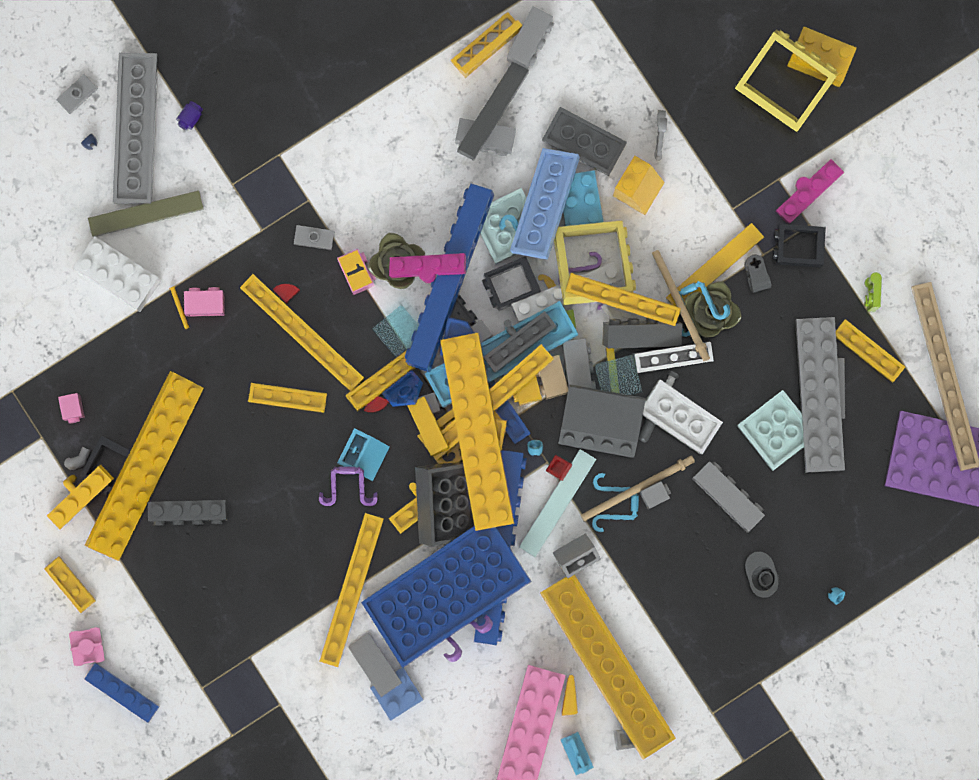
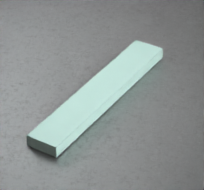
(557, 503)

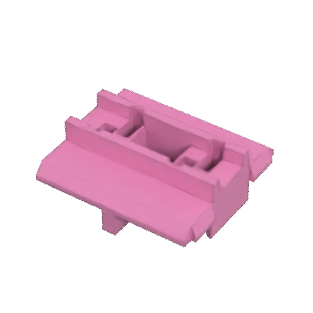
(86, 646)

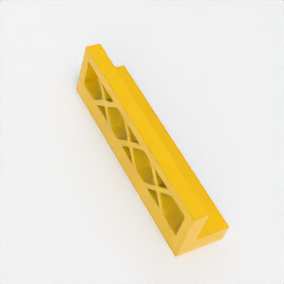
(491, 48)

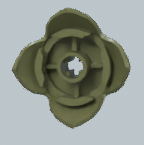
(393, 246)
(704, 322)

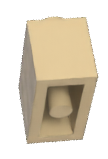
(553, 380)

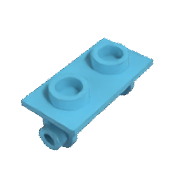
(577, 753)

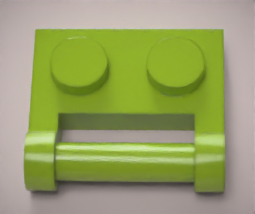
(873, 299)

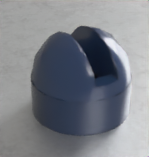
(91, 139)

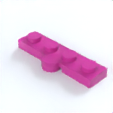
(809, 190)
(427, 266)

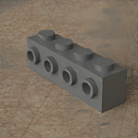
(640, 334)
(194, 511)

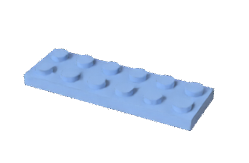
(545, 203)

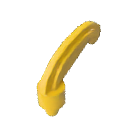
(547, 280)

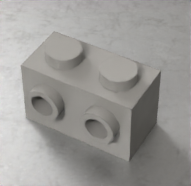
(576, 555)

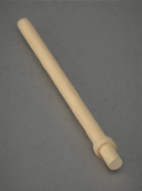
(700, 346)
(680, 465)

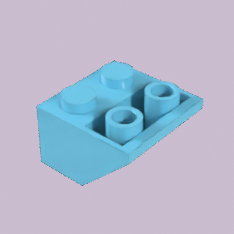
(363, 452)

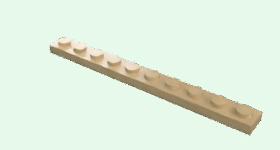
(945, 376)

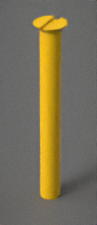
(179, 307)

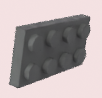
(593, 144)

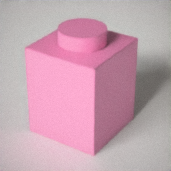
(71, 407)

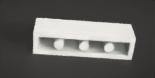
(669, 357)

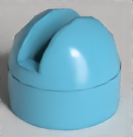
(535, 447)
(837, 595)

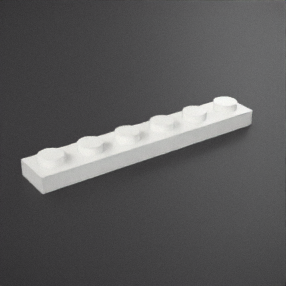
(529, 306)

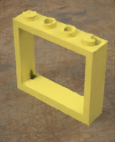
(766, 103)
(588, 229)

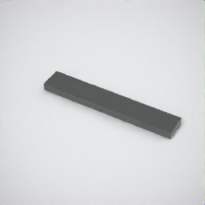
(493, 111)

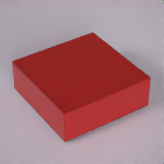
(559, 467)

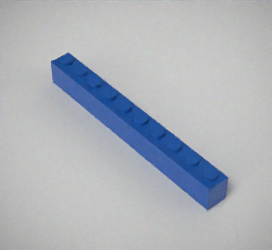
(447, 287)
(513, 463)

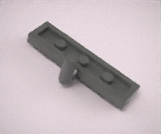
(519, 341)

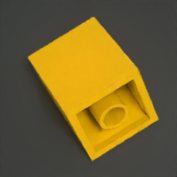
(638, 185)

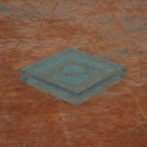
(396, 331)
(619, 376)

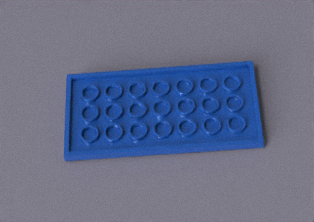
(445, 593)

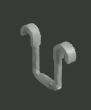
(662, 127)

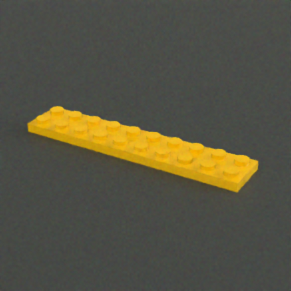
(477, 431)
(144, 466)
(608, 666)

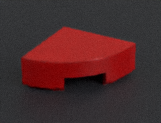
(286, 291)
(376, 405)

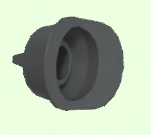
(762, 574)

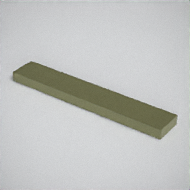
(145, 213)

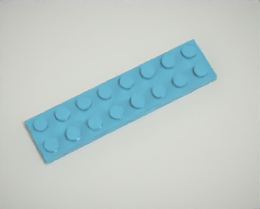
(564, 332)

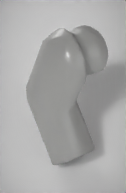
(79, 461)

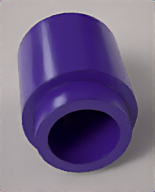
(189, 116)

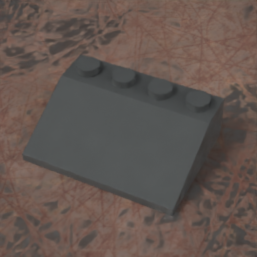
(601, 421)
(442, 503)

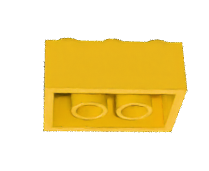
(829, 49)

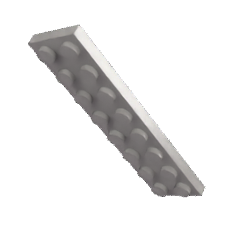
(135, 128)
(820, 394)

